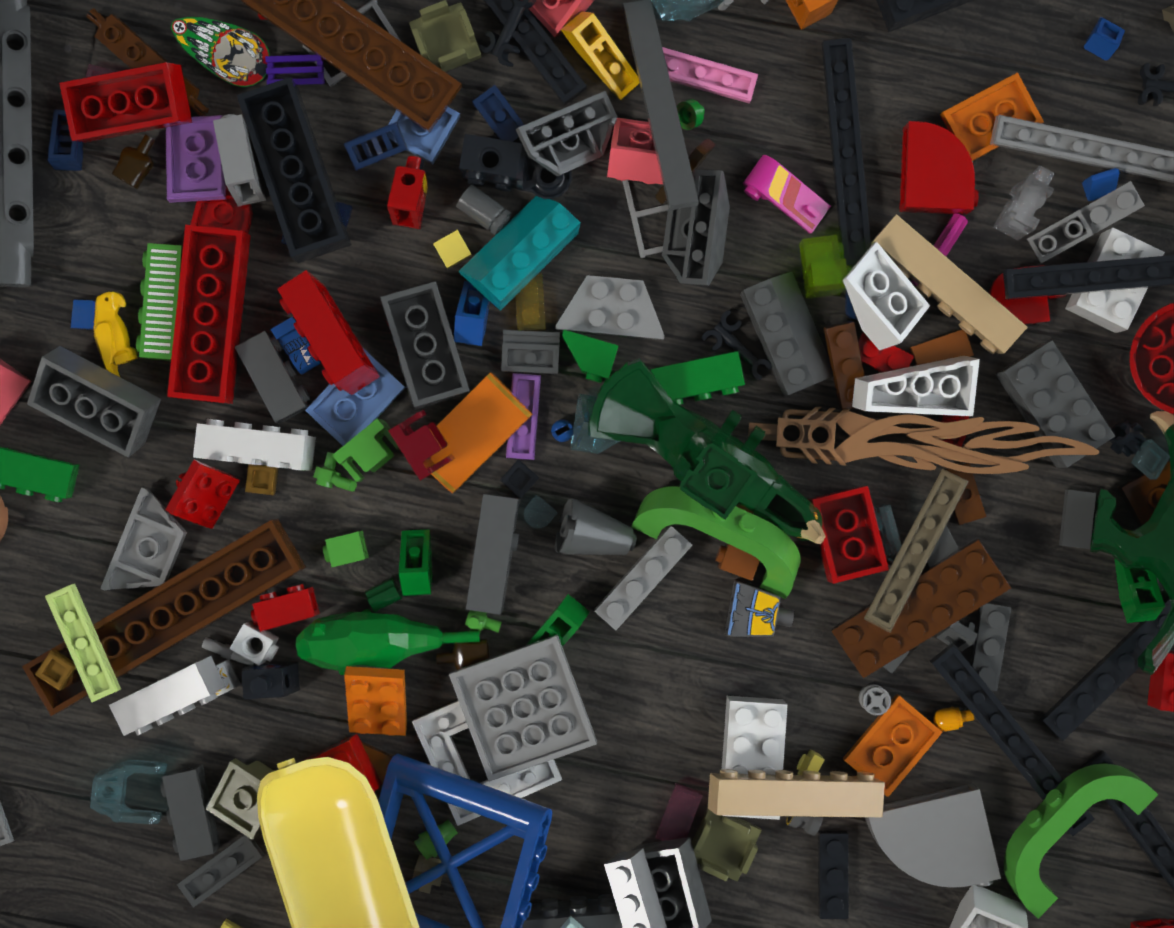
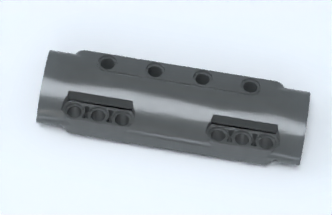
(15, 136)

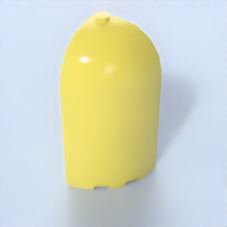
(331, 848)

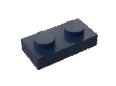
(498, 114)

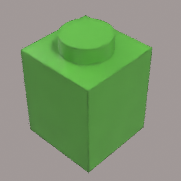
(345, 549)

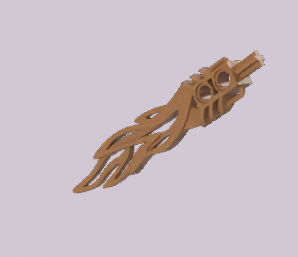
(865, 428)

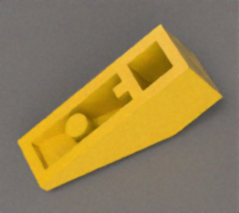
(601, 53)

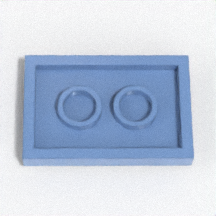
(349, 414)

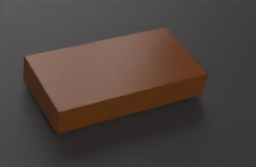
(942, 348)

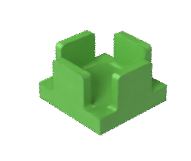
(367, 450)

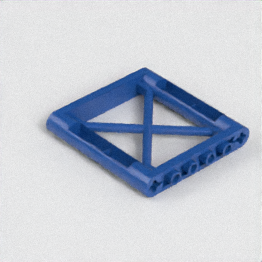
(521, 817)

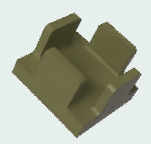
(445, 36)
(237, 796)
(725, 845)

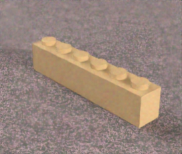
(950, 287)
(795, 794)

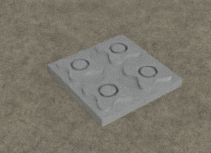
(523, 708)

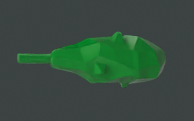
(370, 640)

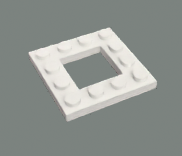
(435, 736)

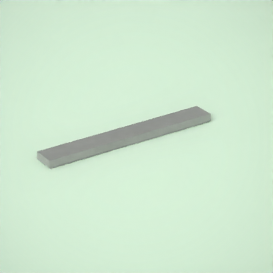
(1083, 148)

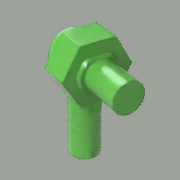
(328, 476)
(478, 621)

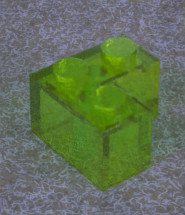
(823, 266)

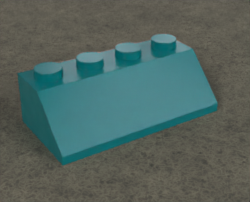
(520, 250)

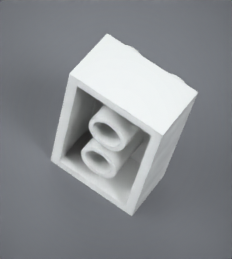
(1117, 307)

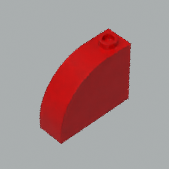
(935, 171)

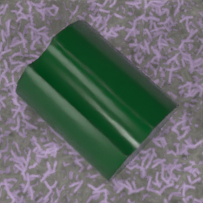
(383, 594)

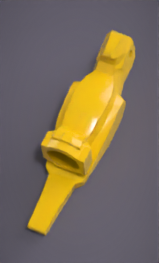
(111, 333)

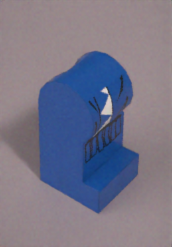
(295, 346)

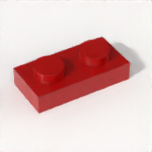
(882, 360)

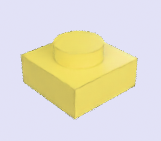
(810, 762)

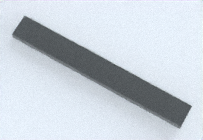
(660, 105)

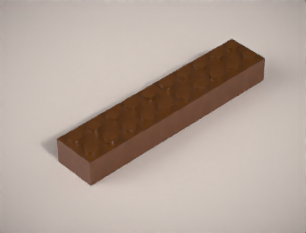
(181, 607)

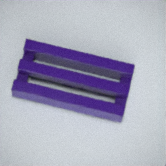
(271, 70)

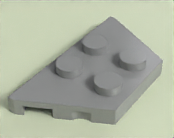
(612, 308)
(146, 546)

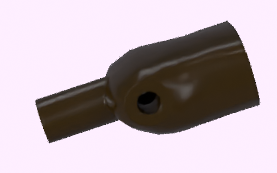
(135, 163)
(465, 654)

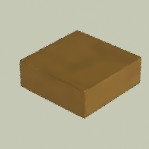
(261, 479)
(56, 669)

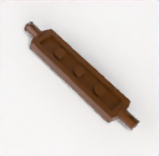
(136, 51)

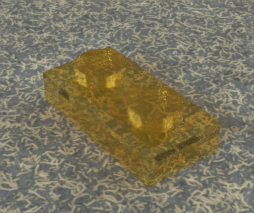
(530, 306)

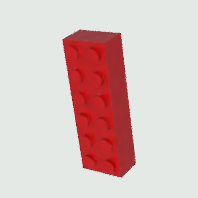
(209, 314)

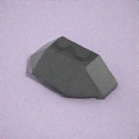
(570, 134)
(698, 233)

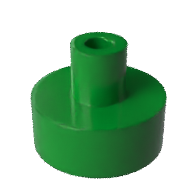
(690, 114)

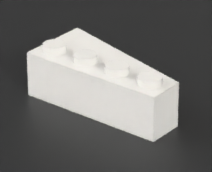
(928, 388)
(254, 446)

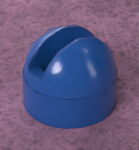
(565, 436)

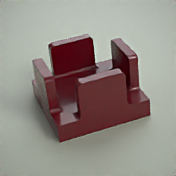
(420, 445)

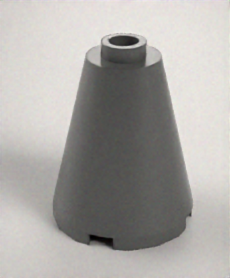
(591, 532)

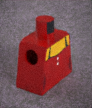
(408, 194)

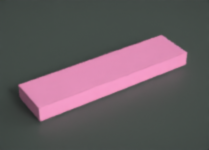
(710, 76)

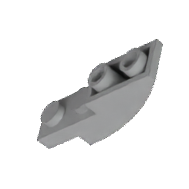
(1085, 222)

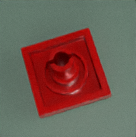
(202, 494)

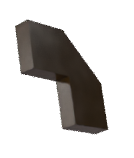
(695, 159)

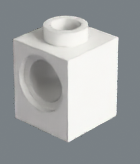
(243, 646)

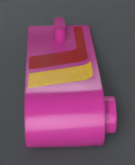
(779, 186)

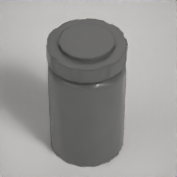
(483, 209)

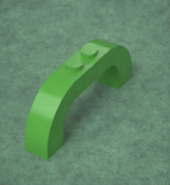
(740, 529)
(1055, 816)

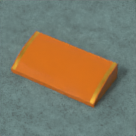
(477, 430)

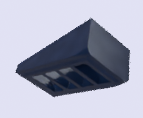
(355, 156)
(63, 157)

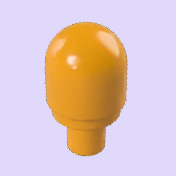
(951, 718)

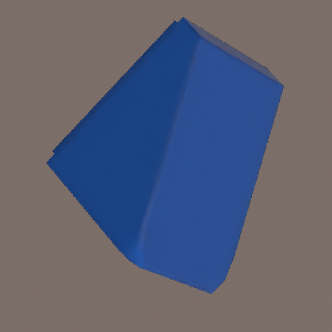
(1104, 39)
(1101, 184)
(83, 314)

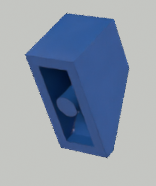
(471, 316)

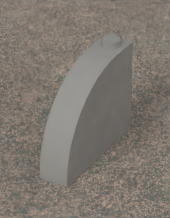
(939, 837)

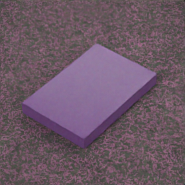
(194, 162)

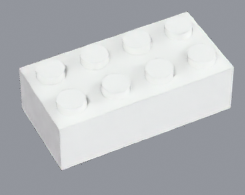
(754, 736)

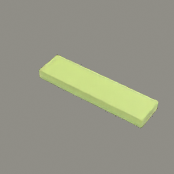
(83, 642)

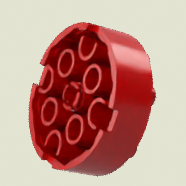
(1154, 358)

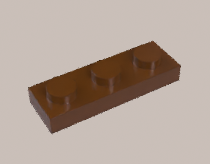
(844, 360)

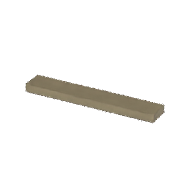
(916, 550)

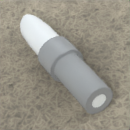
(224, 651)

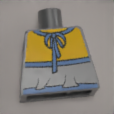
(755, 612)

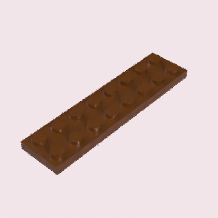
(365, 55)

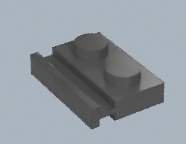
(530, 352)

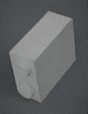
(239, 160)

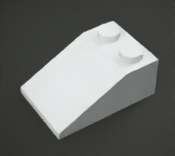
(883, 298)
(989, 910)

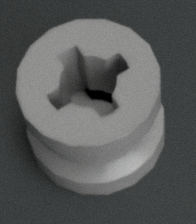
(878, 704)

